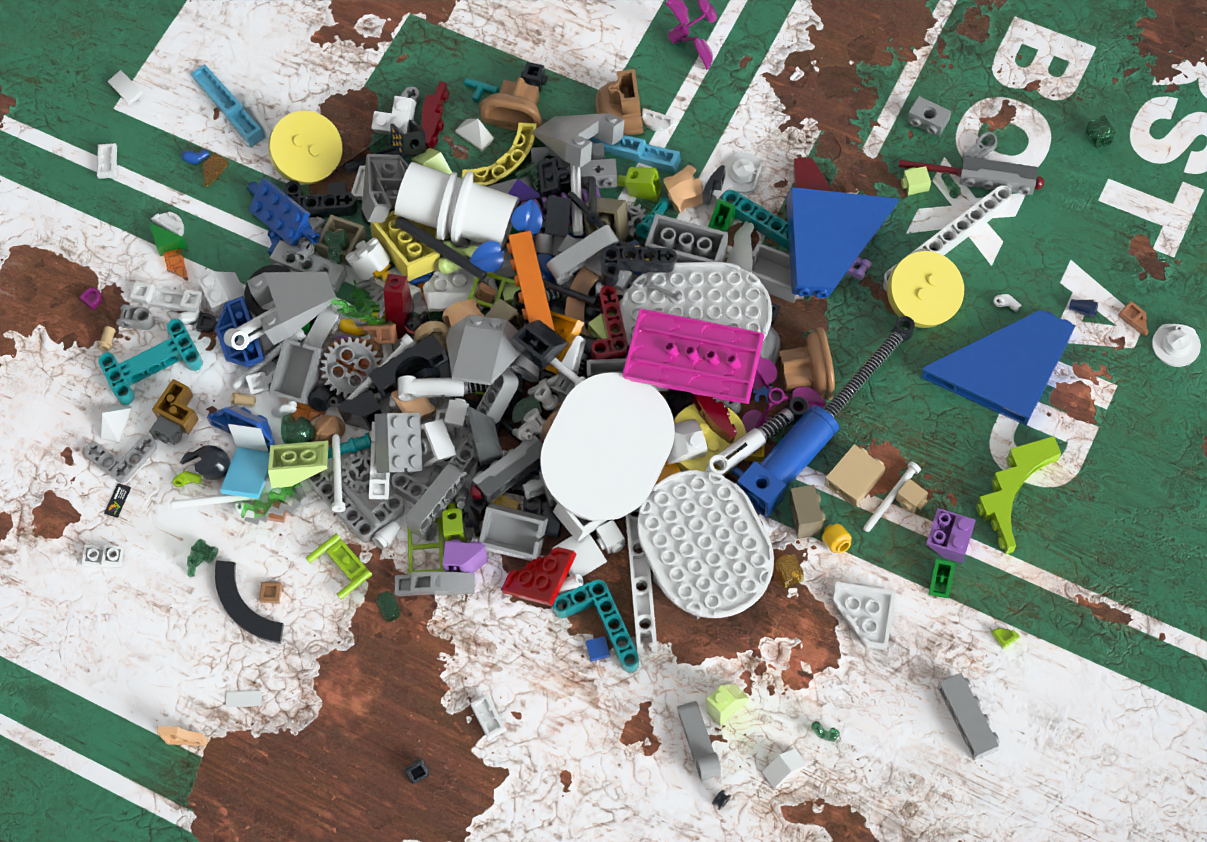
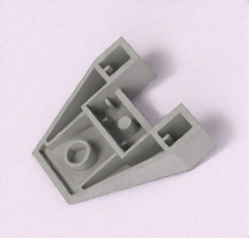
(570, 135)
(381, 185)
(296, 297)

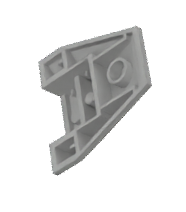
(480, 348)

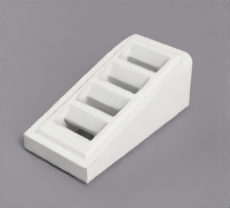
(574, 355)

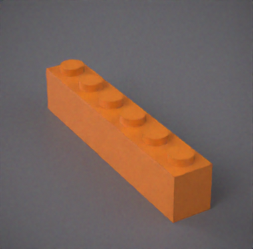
(529, 278)

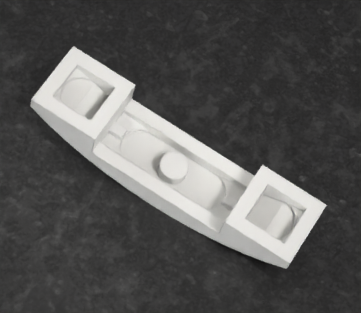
(166, 299)
(378, 481)

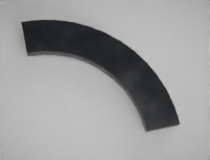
(238, 610)

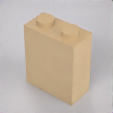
(855, 475)

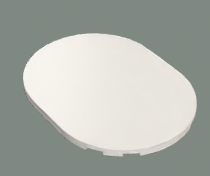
(709, 293)
(607, 447)
(705, 544)

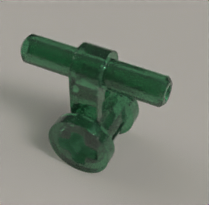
(532, 169)
(335, 241)
(200, 552)

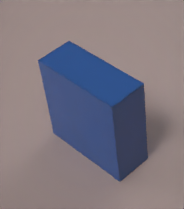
(597, 649)

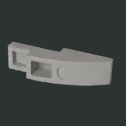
(435, 583)

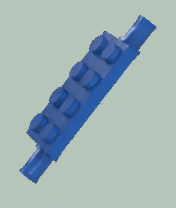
(281, 213)

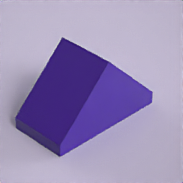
(523, 191)

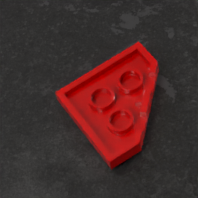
(541, 577)

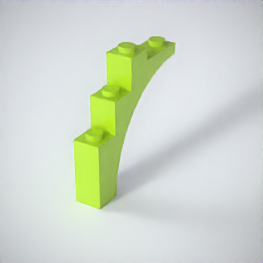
(1022, 463)

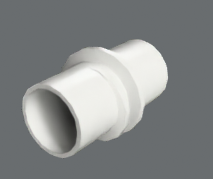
(455, 205)

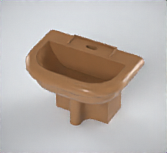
(622, 99)
(512, 105)
(809, 365)

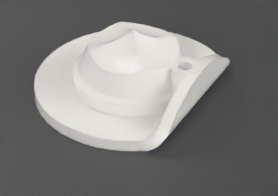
(743, 171)
(1176, 344)

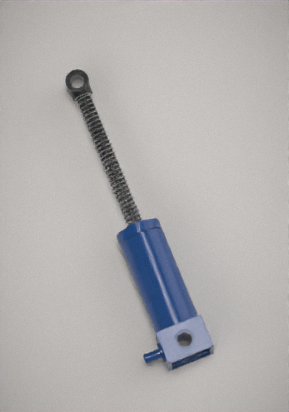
(767, 481)

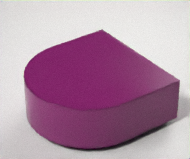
(91, 297)

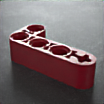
(610, 322)

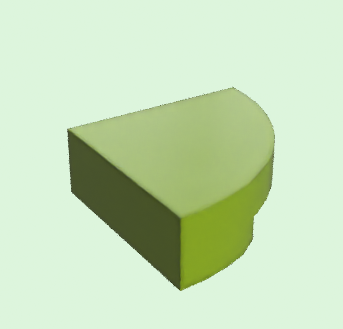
(1005, 636)

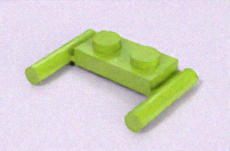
(345, 560)

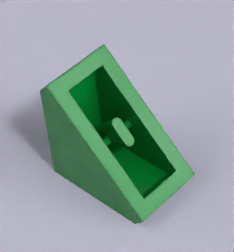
(723, 216)
(167, 240)
(942, 577)

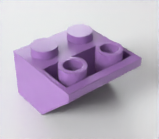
(950, 535)
(464, 556)

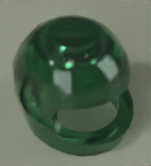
(296, 431)

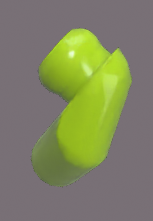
(186, 477)

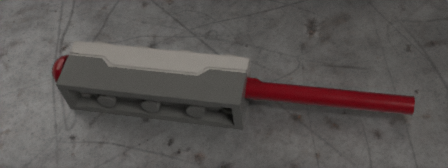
(989, 174)
(507, 471)

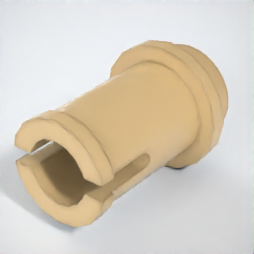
(105, 343)
(243, 399)

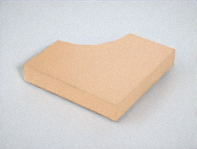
(176, 736)

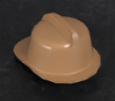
(326, 427)

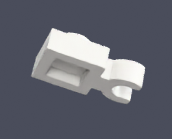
(258, 381)

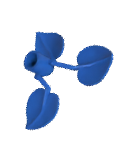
(524, 218)

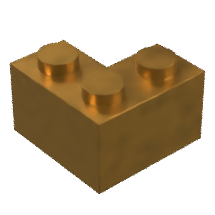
(173, 406)

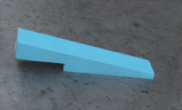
(228, 105)
(638, 151)

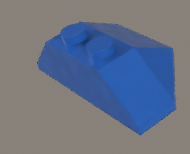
(234, 315)
(242, 417)

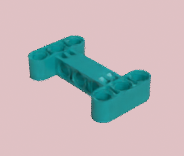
(150, 361)

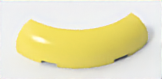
(509, 161)

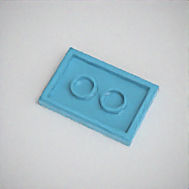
(246, 473)

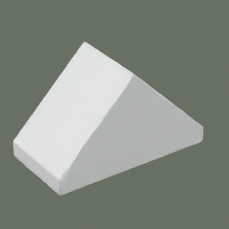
(783, 767)

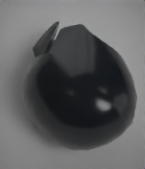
(213, 462)

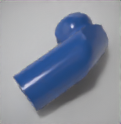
(194, 158)
(274, 238)
(421, 279)

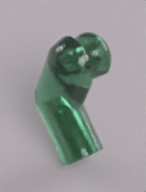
(951, 185)

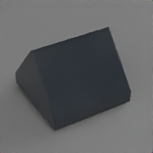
(417, 771)

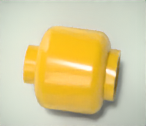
(836, 538)

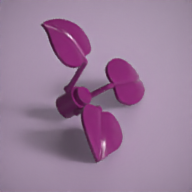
(681, 31)
(766, 374)

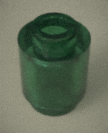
(388, 606)

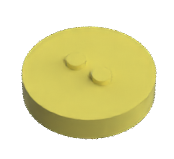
(305, 147)
(925, 288)
(714, 443)

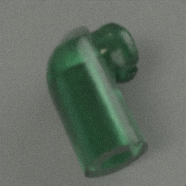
(824, 734)

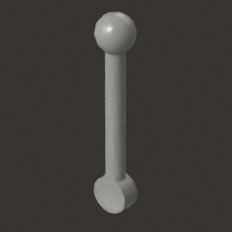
(650, 285)

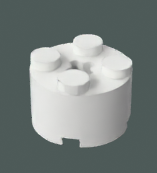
(368, 258)

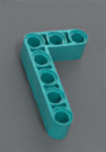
(757, 212)
(607, 618)

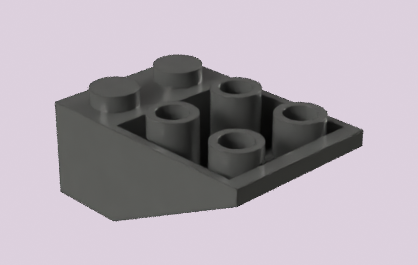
(483, 437)

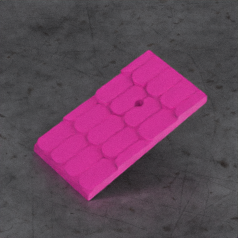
(693, 356)

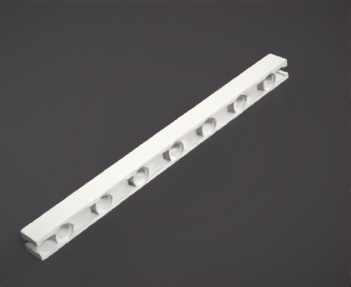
(640, 575)

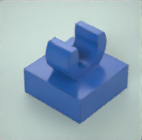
(762, 391)

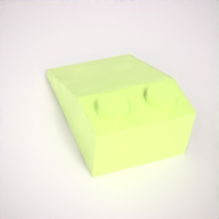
(296, 462)

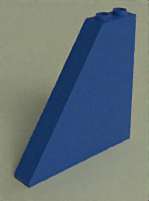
(829, 234)
(1006, 367)

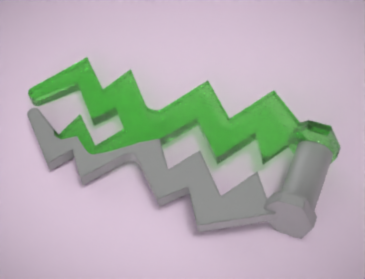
(362, 297)
(355, 315)
(269, 508)

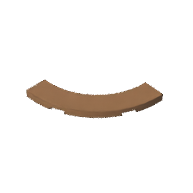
(582, 283)

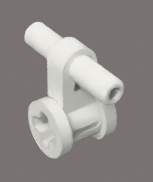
(544, 394)
(532, 424)

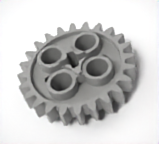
(359, 351)

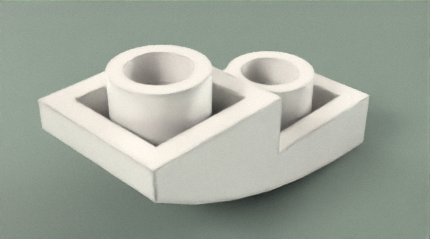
(125, 87)
(102, 556)

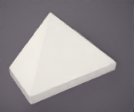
(475, 133)
(114, 422)

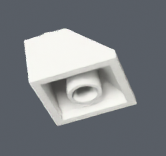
(687, 442)

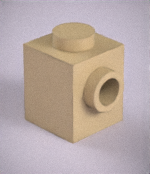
(912, 496)

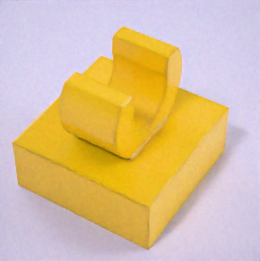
(382, 274)

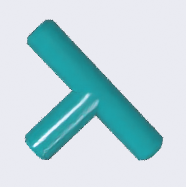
(480, 86)

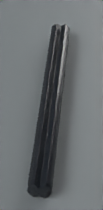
(440, 247)

